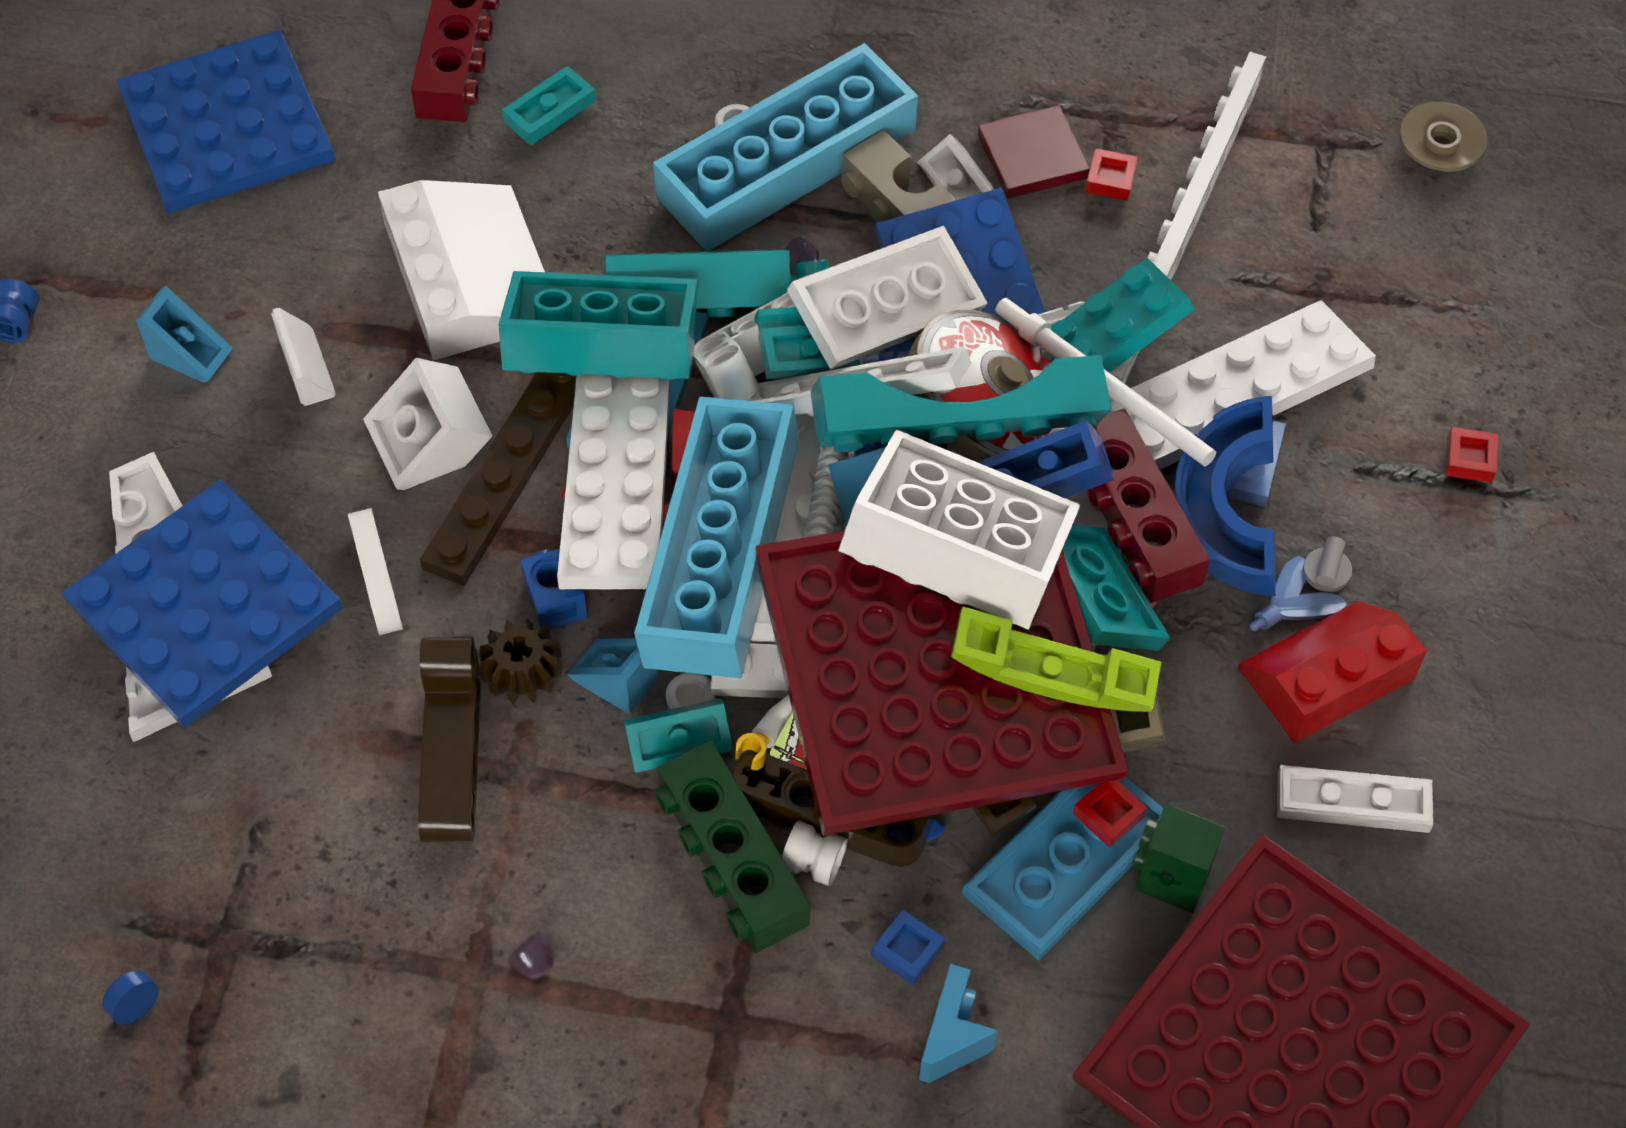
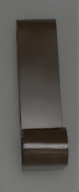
(449, 738)
(793, 781)

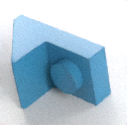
(952, 1037)

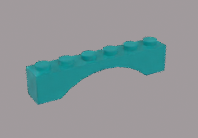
(865, 410)

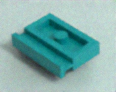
(788, 344)

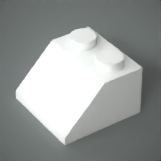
(426, 424)

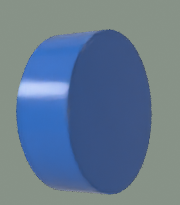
(130, 997)

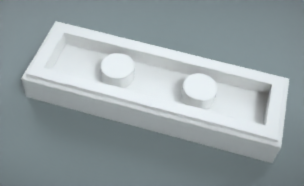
(1354, 798)

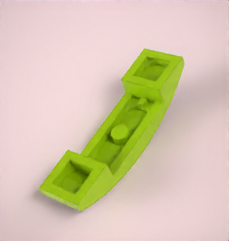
(1052, 668)

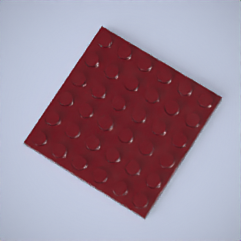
(896, 720)
(1298, 1016)

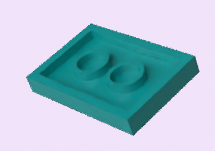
(1125, 315)
(1108, 593)

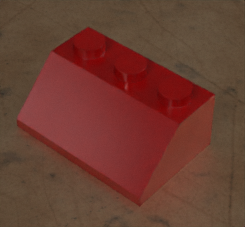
(1334, 667)

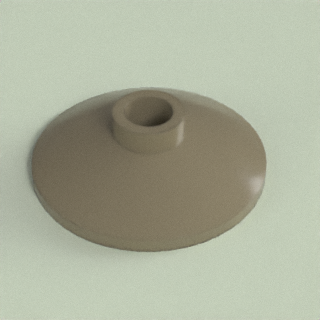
(1443, 136)

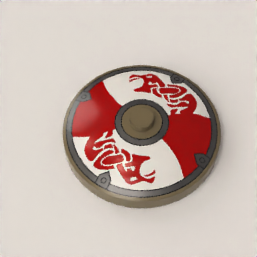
(998, 365)

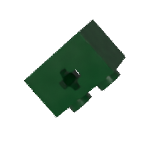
(1177, 856)

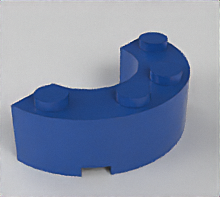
(1237, 550)

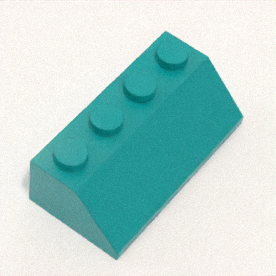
(723, 277)
(599, 325)

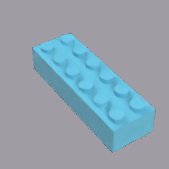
(782, 146)
(723, 505)

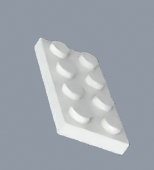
(884, 296)

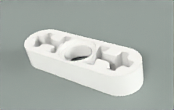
(375, 571)

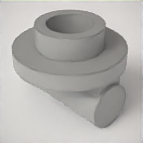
(1328, 566)

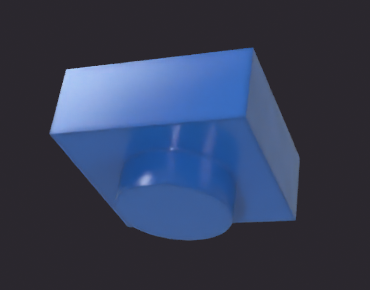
(908, 947)

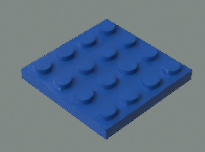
(225, 121)
(202, 602)

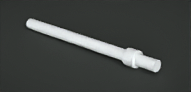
(1038, 332)

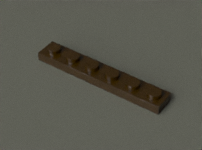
(500, 477)

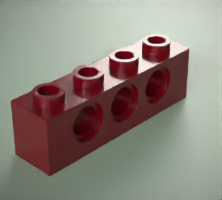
(452, 58)
(1181, 559)

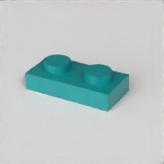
(548, 105)
(672, 732)

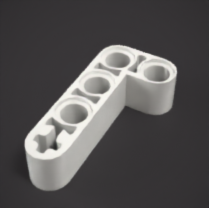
(733, 355)

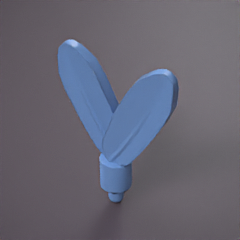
(1291, 605)

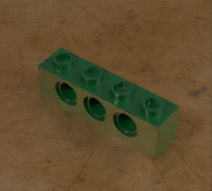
(704, 777)

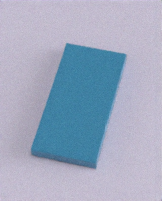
(1053, 871)

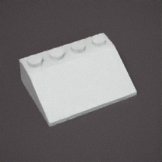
(457, 257)
(959, 528)

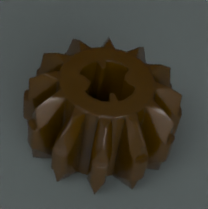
(505, 649)

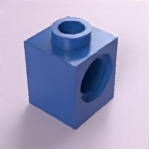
(550, 605)

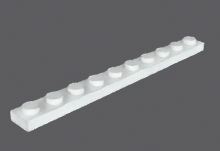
(1203, 175)

